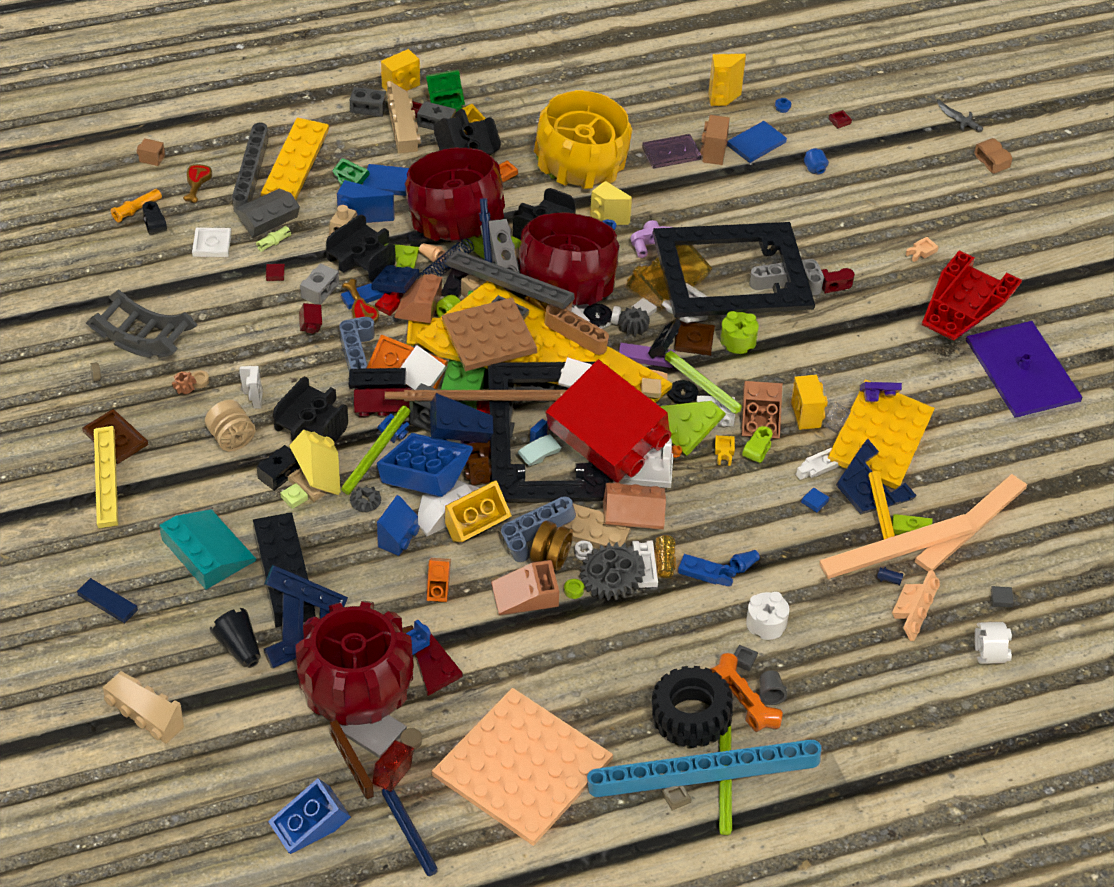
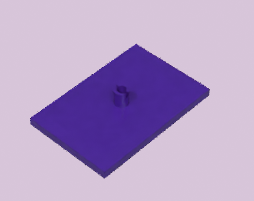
(1023, 369)

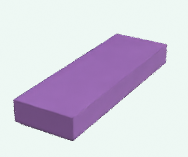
(640, 355)

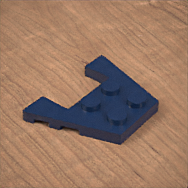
(857, 486)

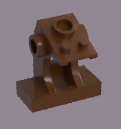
(477, 465)

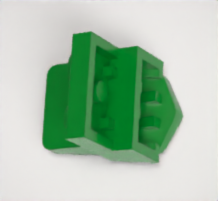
(446, 89)

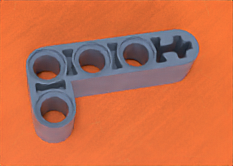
(351, 335)
(518, 532)

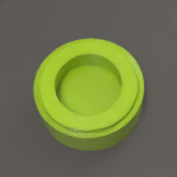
(573, 588)

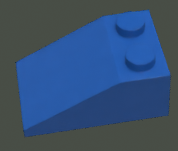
(371, 202)
(309, 817)

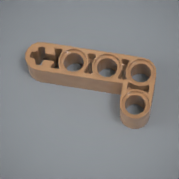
(576, 328)

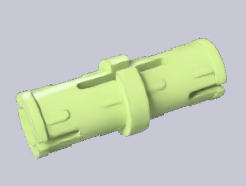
(273, 238)

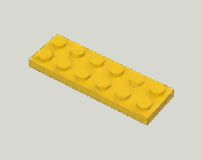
(296, 157)

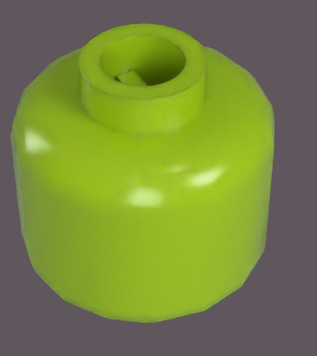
(446, 304)

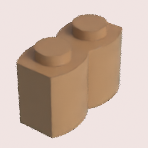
(993, 155)

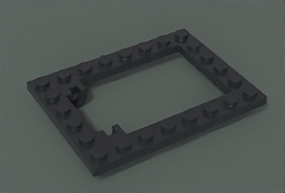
(793, 297)
(589, 480)

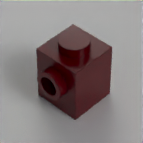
(310, 317)

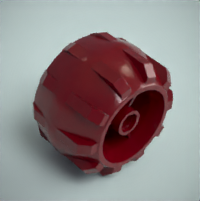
(447, 191)
(571, 254)
(355, 664)

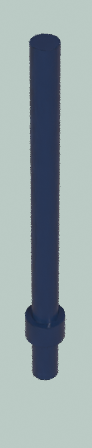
(484, 216)

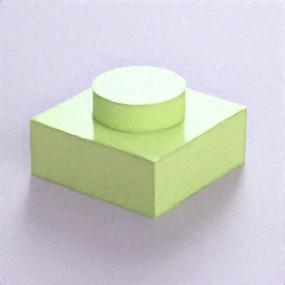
(294, 495)

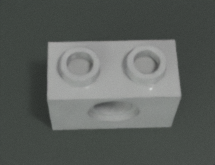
(319, 284)

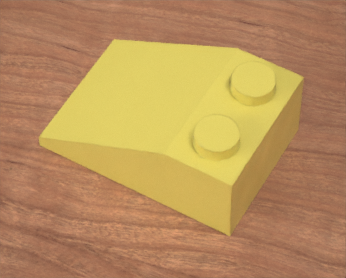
(318, 460)

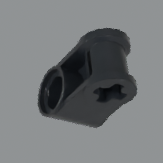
(153, 218)

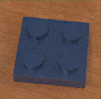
(395, 279)

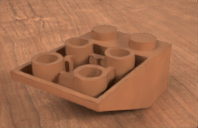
(761, 407)
(527, 589)

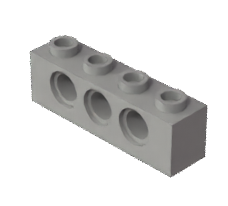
(506, 247)

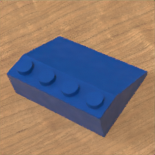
(424, 464)

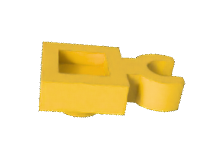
(724, 448)

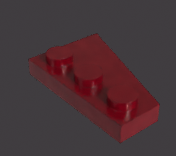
(436, 667)

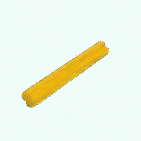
(881, 504)

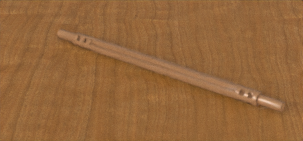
(478, 395)

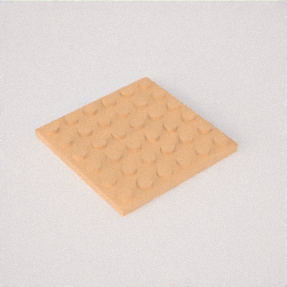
(522, 766)

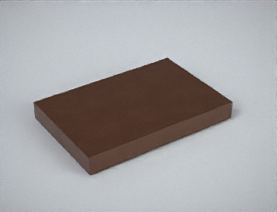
(127, 438)

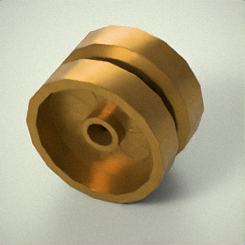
(551, 544)

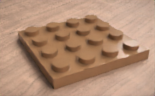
(489, 334)

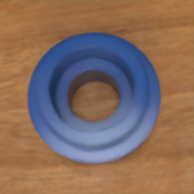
(783, 105)

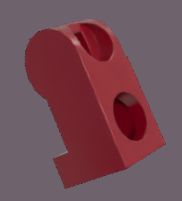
(837, 280)

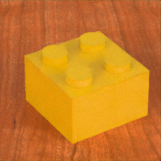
(402, 70)
(808, 402)

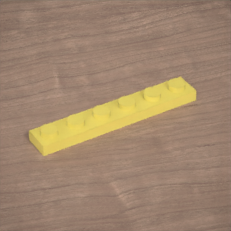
(105, 477)

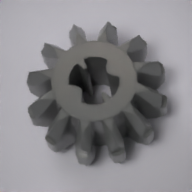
(634, 321)

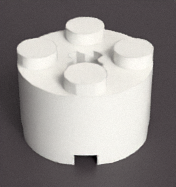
(767, 615)
(992, 642)

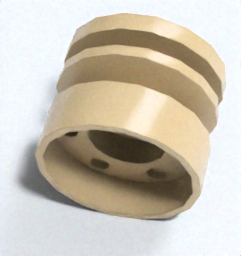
(230, 425)

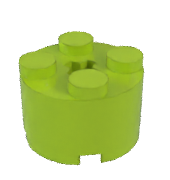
(739, 332)

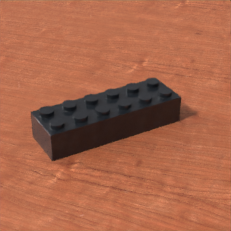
(280, 547)

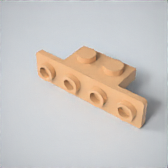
(915, 603)

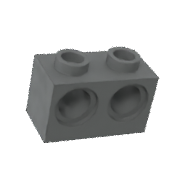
(368, 101)

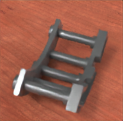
(139, 344)

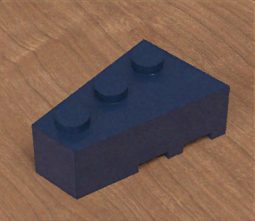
(458, 421)

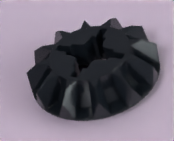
(603, 311)
(690, 390)

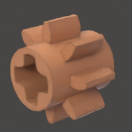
(184, 382)

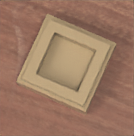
(651, 387)

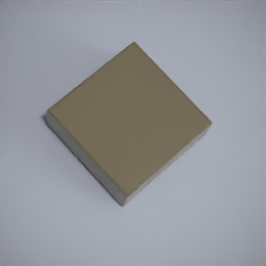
(676, 797)

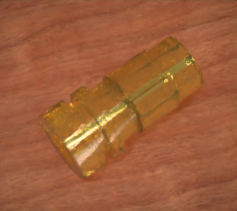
(665, 556)

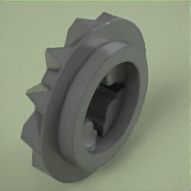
(362, 504)

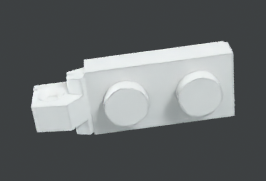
(816, 465)

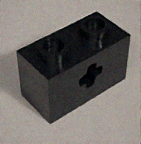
(277, 467)

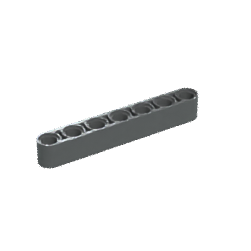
(250, 165)

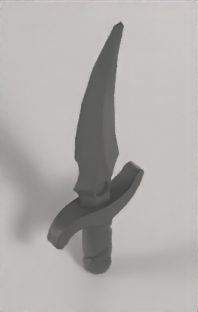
(965, 121)

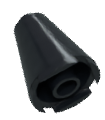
(237, 636)

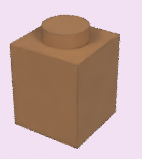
(151, 152)

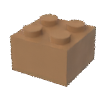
(715, 139)

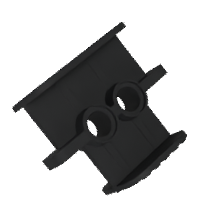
(480, 136)
(553, 202)
(360, 247)
(310, 411)

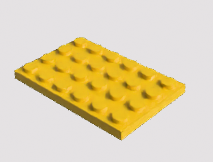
(892, 426)

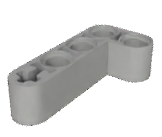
(765, 276)

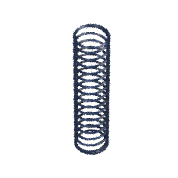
(448, 255)

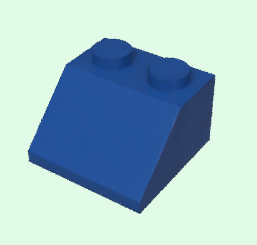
(397, 527)

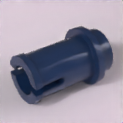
(889, 576)

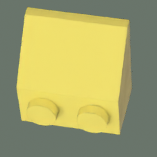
(610, 204)

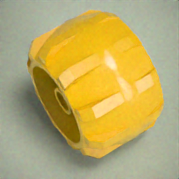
(582, 138)

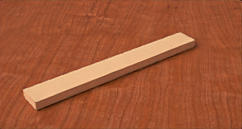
(978, 517)
(896, 546)

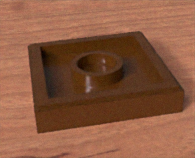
(695, 338)

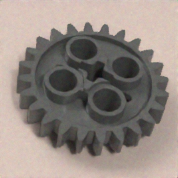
(612, 571)

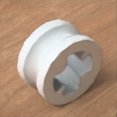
(580, 546)

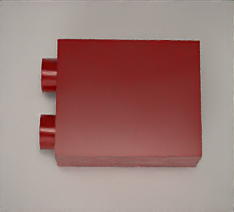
(609, 422)

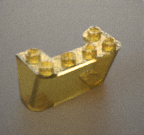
(650, 282)

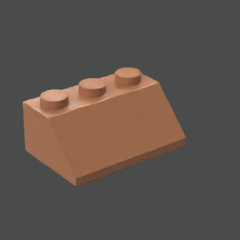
(420, 299)
(634, 505)

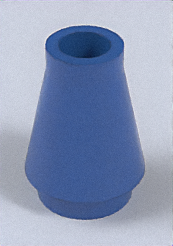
(743, 561)

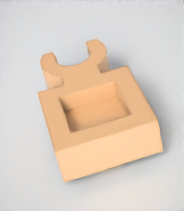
(923, 248)

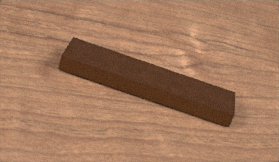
(351, 759)

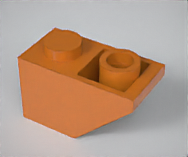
(438, 579)

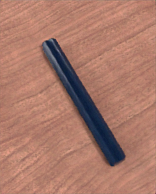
(410, 832)

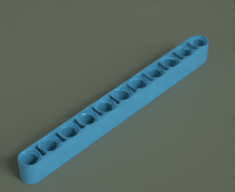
(693, 766)

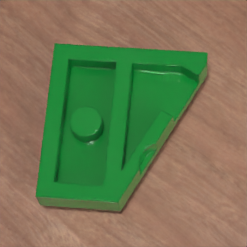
(350, 172)

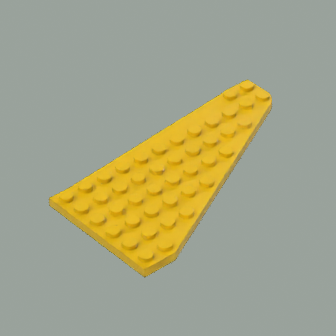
(555, 346)

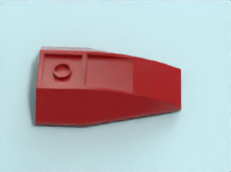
(966, 297)

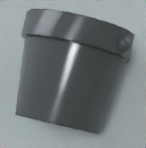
(772, 688)

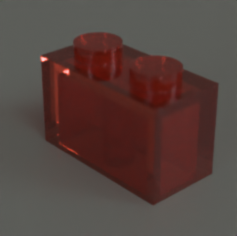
(393, 765)

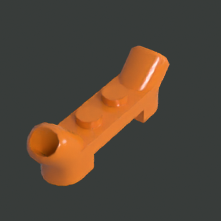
(758, 714)

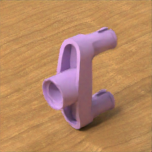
(644, 237)

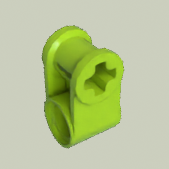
(758, 445)

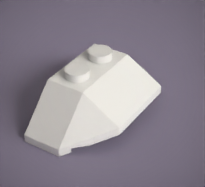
(432, 507)

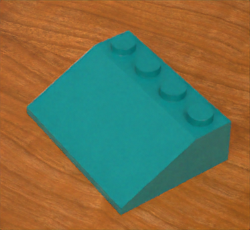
(205, 546)

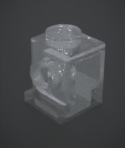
(836, 417)

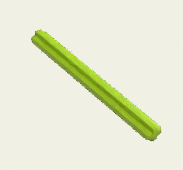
(703, 382)
(375, 450)
(725, 791)

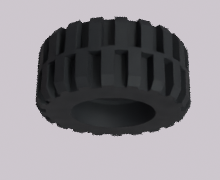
(698, 727)

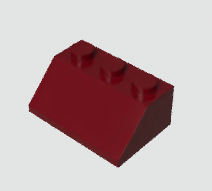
(374, 400)

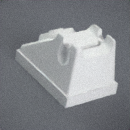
(656, 469)

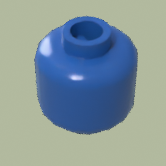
(816, 161)

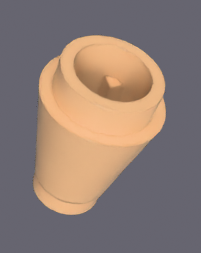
(432, 252)

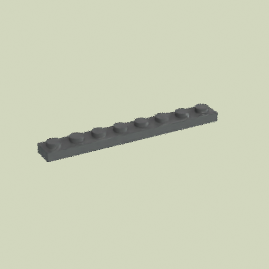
(510, 279)

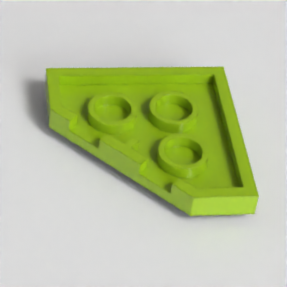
(692, 422)

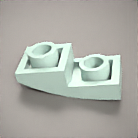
(539, 449)

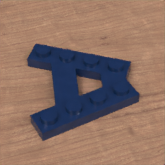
(295, 591)

